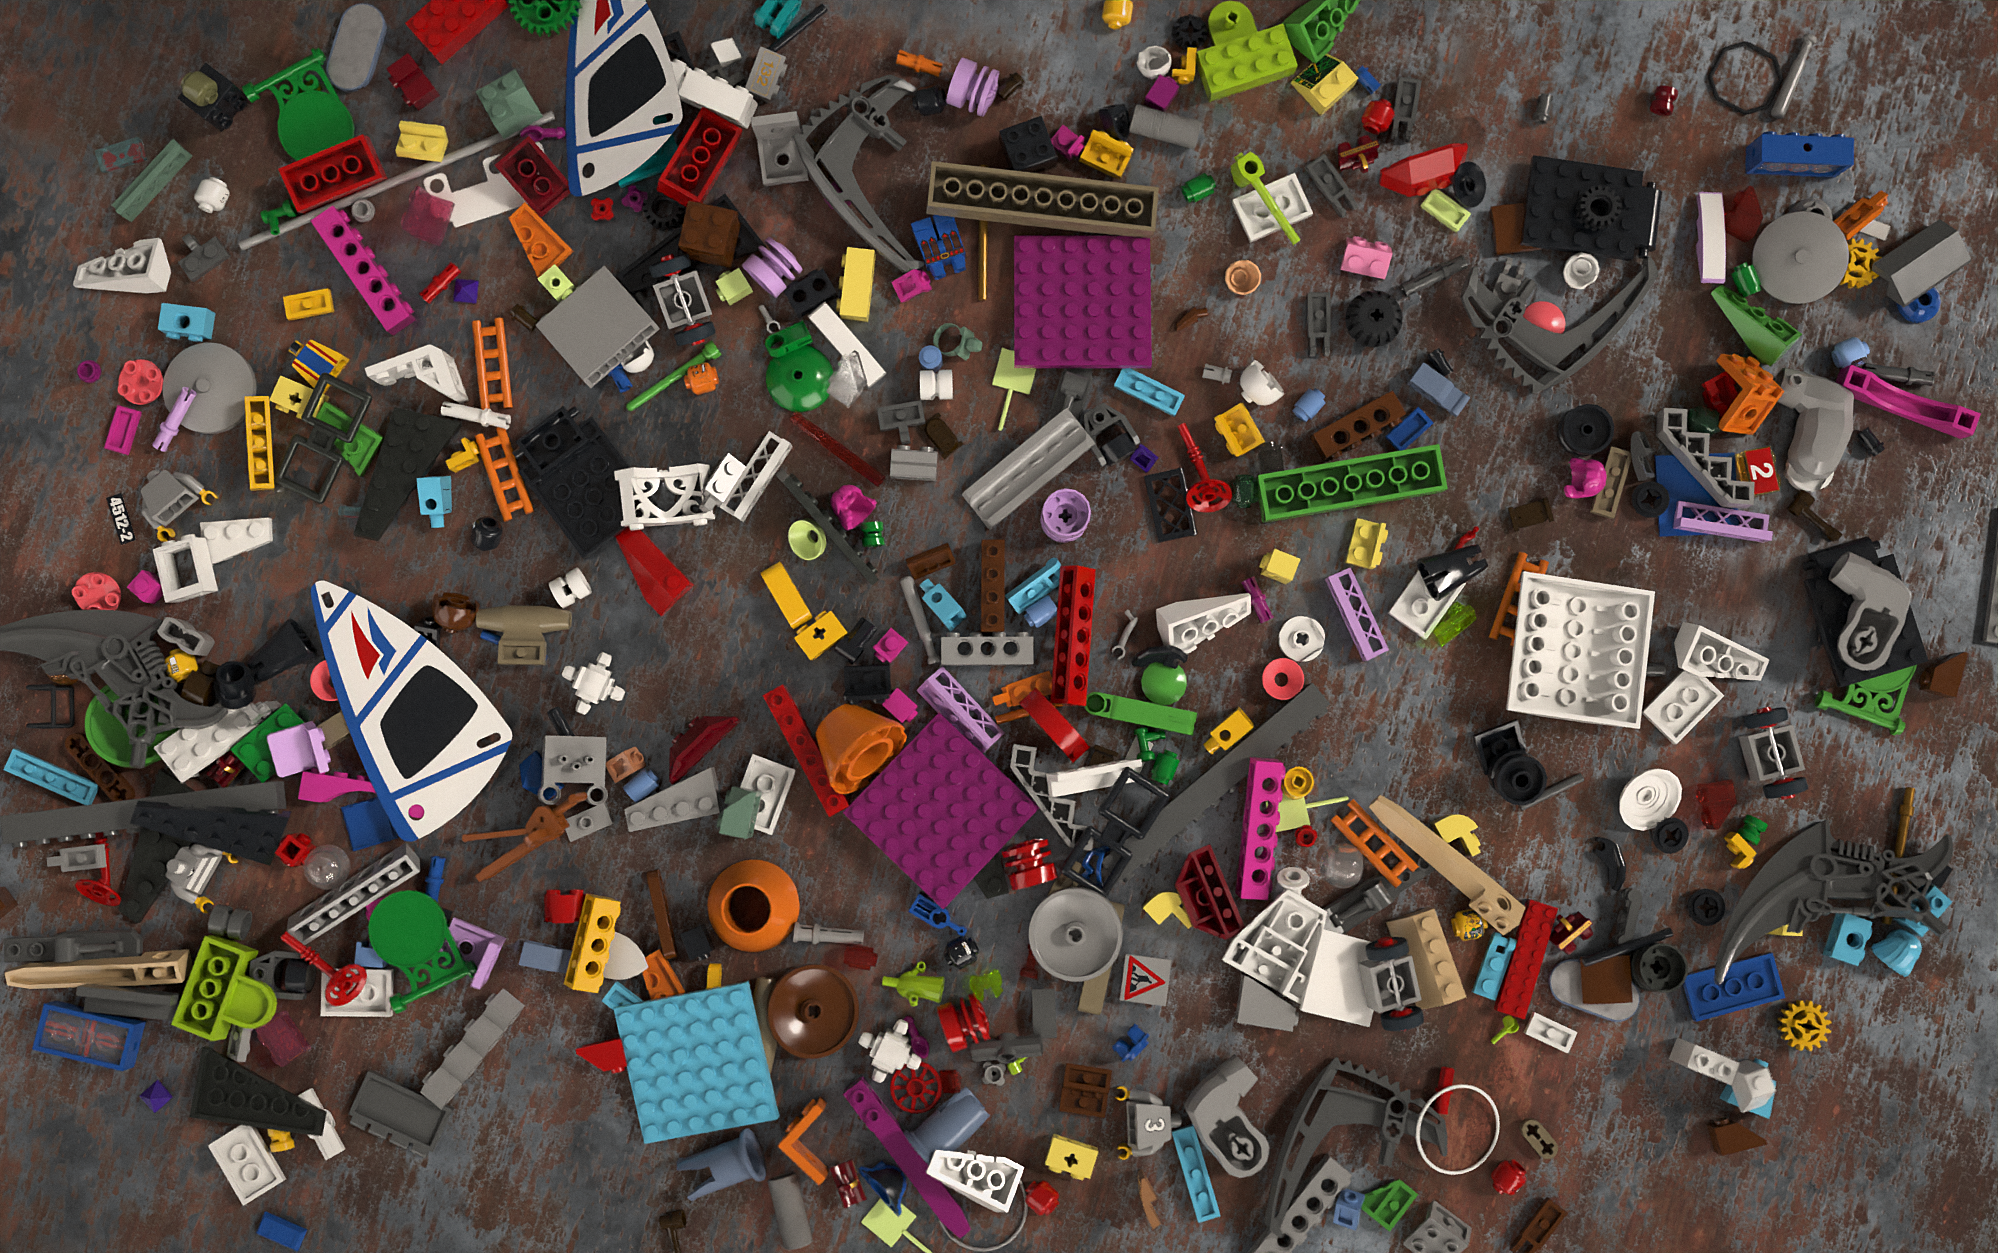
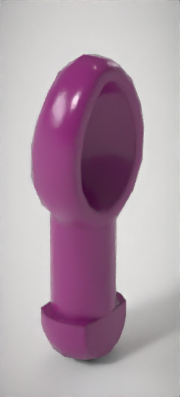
(538, 133)
(918, 1043)

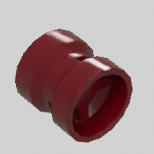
(1664, 100)

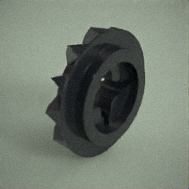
(1181, 38)
(1655, 490)
(1680, 834)
(1712, 915)

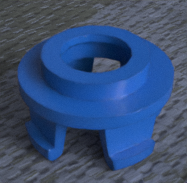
(1127, 1051)

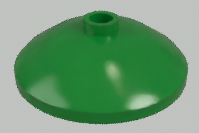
(802, 393)

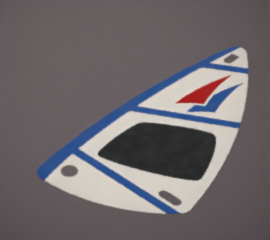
(614, 90)
(407, 712)

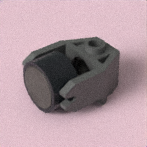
(1119, 447)
(298, 978)

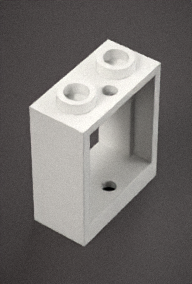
(168, 571)
(1704, 1061)

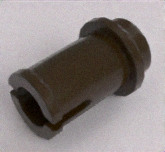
(1010, 86)
(523, 317)

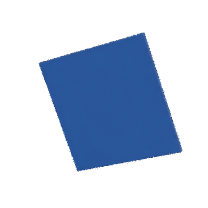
(1684, 487)

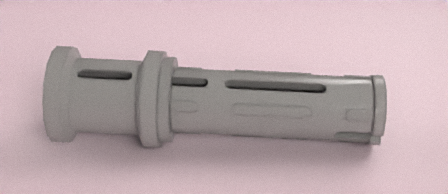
(835, 935)

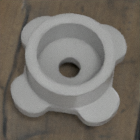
(998, 1078)

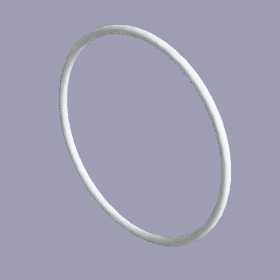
(1421, 1116)

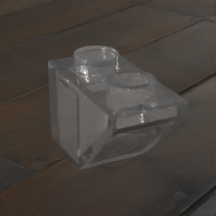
(849, 380)

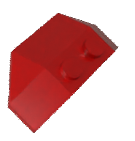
(1424, 170)

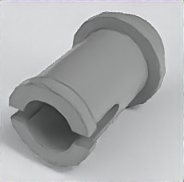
(1217, 373)

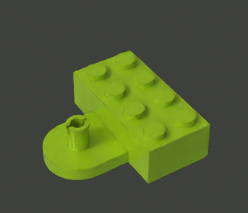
(1241, 54)
(223, 992)

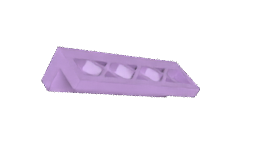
(1722, 528)
(1350, 617)
(957, 713)

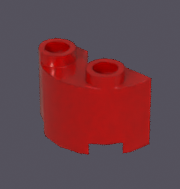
(1720, 393)
(563, 907)

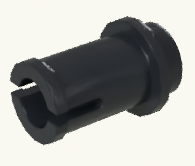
(1440, 362)
(1870, 442)

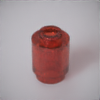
(860, 957)

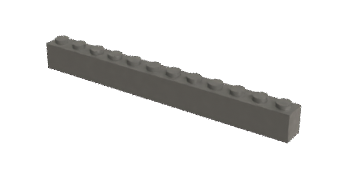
(1222, 777)
(116, 816)

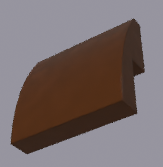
(1507, 228)
(1607, 981)
(1085, 1090)

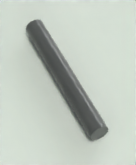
(1556, 789)

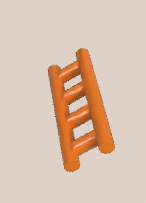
(481, 355)
(497, 486)
(1512, 586)
(1374, 858)

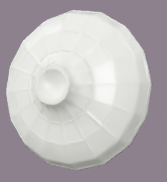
(1649, 798)

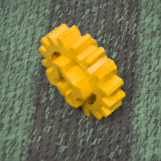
(1863, 272)
(1802, 1035)

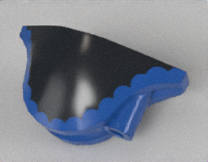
(888, 1183)

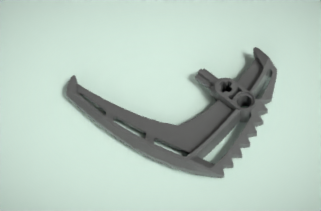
(839, 155)
(1541, 345)
(1346, 1107)

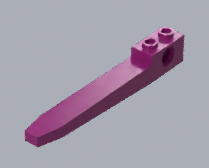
(890, 1133)

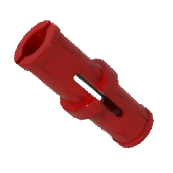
(440, 282)

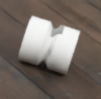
(936, 384)
(577, 584)

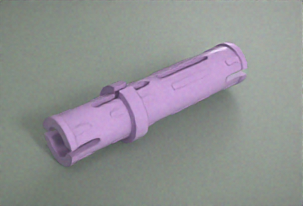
(170, 426)

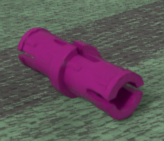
(1257, 599)

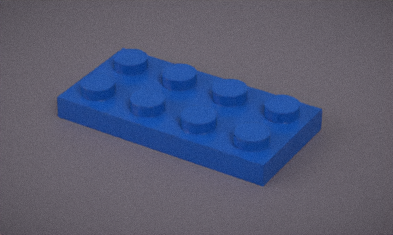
(1745, 985)

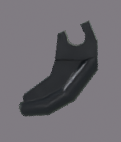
(1162, 654)
(1614, 859)

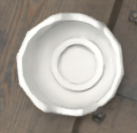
(1154, 61)
(1581, 270)
(639, 359)

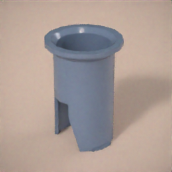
(948, 1125)
(728, 1163)

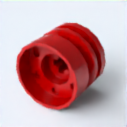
(1029, 864)
(963, 1022)

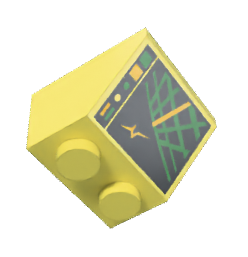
(1325, 82)

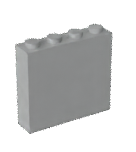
(597, 326)

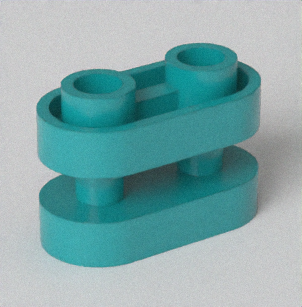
(765, 15)

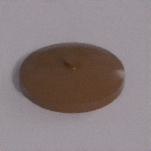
(812, 1011)

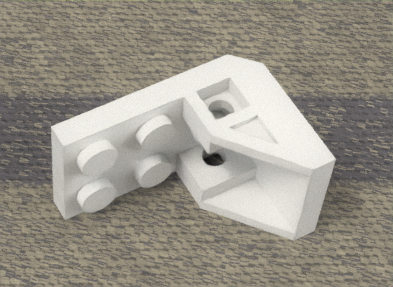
(429, 366)

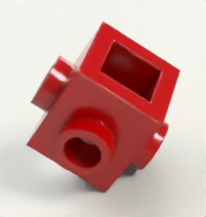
(288, 849)

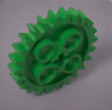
(531, 15)

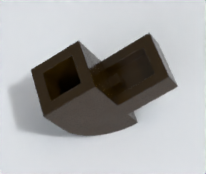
(199, 685)

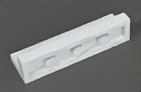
(762, 480)
(1088, 777)

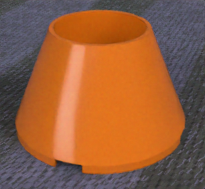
(857, 746)
(781, 895)

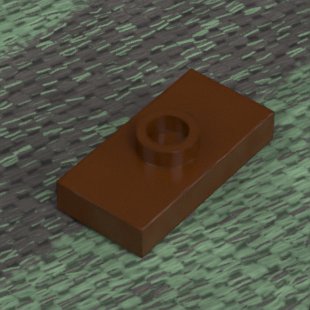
(930, 561)

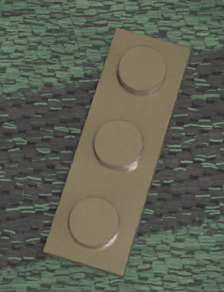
(1616, 467)

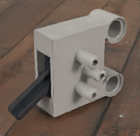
(572, 760)

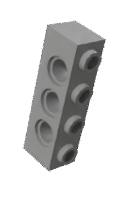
(951, 656)

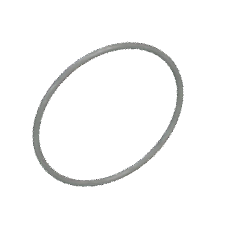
(997, 1246)

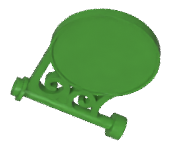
(1870, 709)

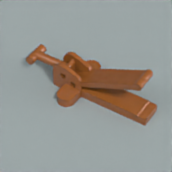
(543, 826)

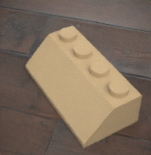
(1431, 957)

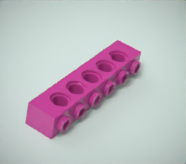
(327, 225)
(1250, 840)

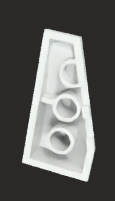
(129, 270)
(1192, 621)
(1712, 655)
(979, 1177)

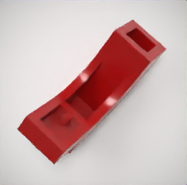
(1054, 724)

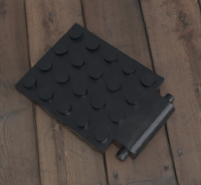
(1552, 201)
(575, 478)
(1832, 606)

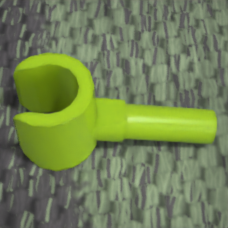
(1510, 1026)
(1015, 1067)

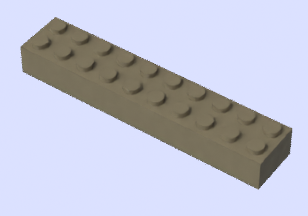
(1042, 200)

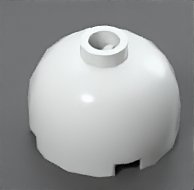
(1259, 385)

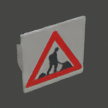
(1145, 980)

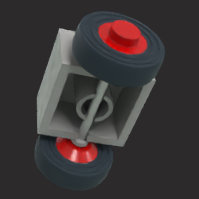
(682, 299)
(1773, 753)
(1391, 983)

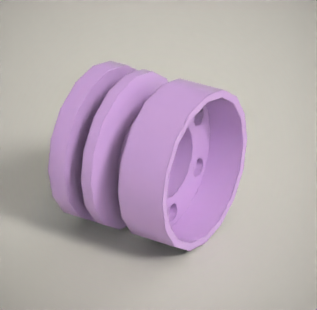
(972, 87)
(772, 267)
(1076, 509)

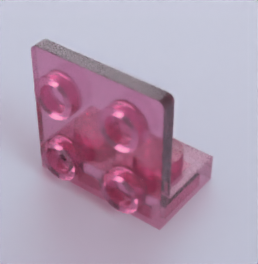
(427, 216)

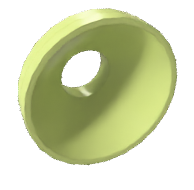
(801, 541)

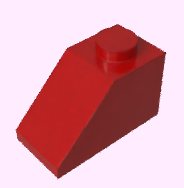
(605, 1054)

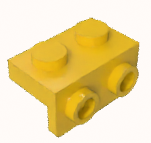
(1106, 154)
(1238, 430)

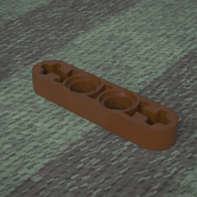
(97, 771)
(662, 914)

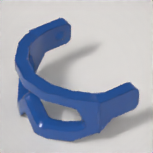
(1089, 869)

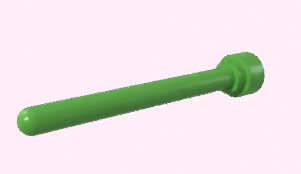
(709, 352)

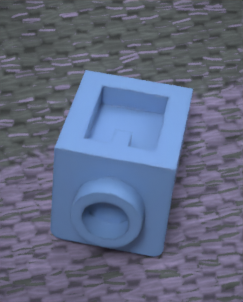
(1348, 1209)

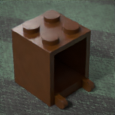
(709, 234)

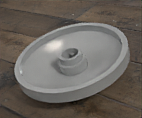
(1800, 257)
(221, 383)
(1075, 934)

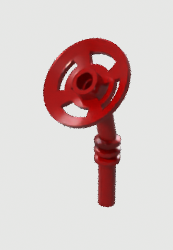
(1207, 485)
(100, 890)
(337, 977)

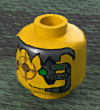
(1468, 925)

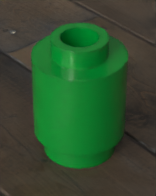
(1198, 188)
(1746, 279)
(1165, 767)

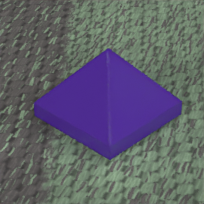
(466, 291)
(1144, 458)
(156, 1096)

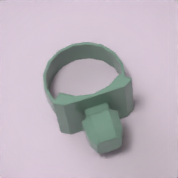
(967, 345)

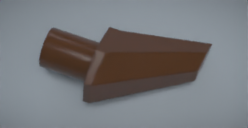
(1191, 317)

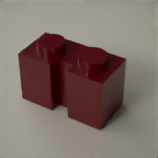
(413, 82)

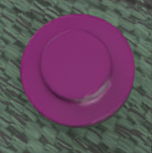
(89, 371)

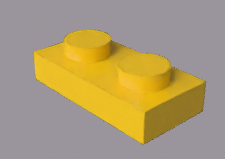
(308, 304)

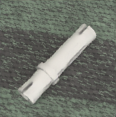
(485, 417)

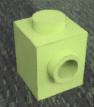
(557, 283)
(732, 286)

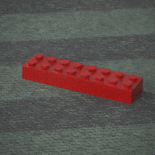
(1526, 959)

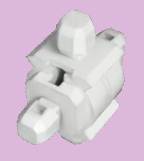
(593, 683)
(890, 1050)

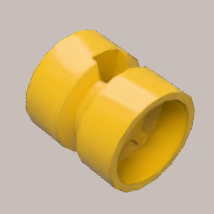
(1297, 783)

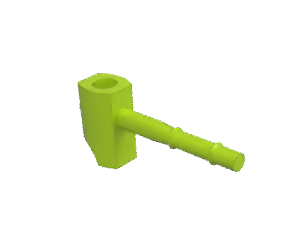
(1248, 170)

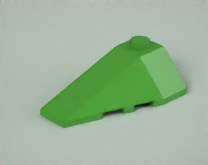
(1316, 25)
(1763, 335)

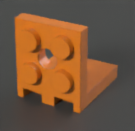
(1757, 396)
(796, 1150)

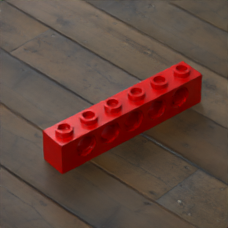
(1073, 635)
(805, 748)

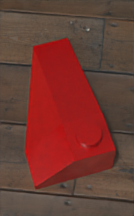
(654, 572)

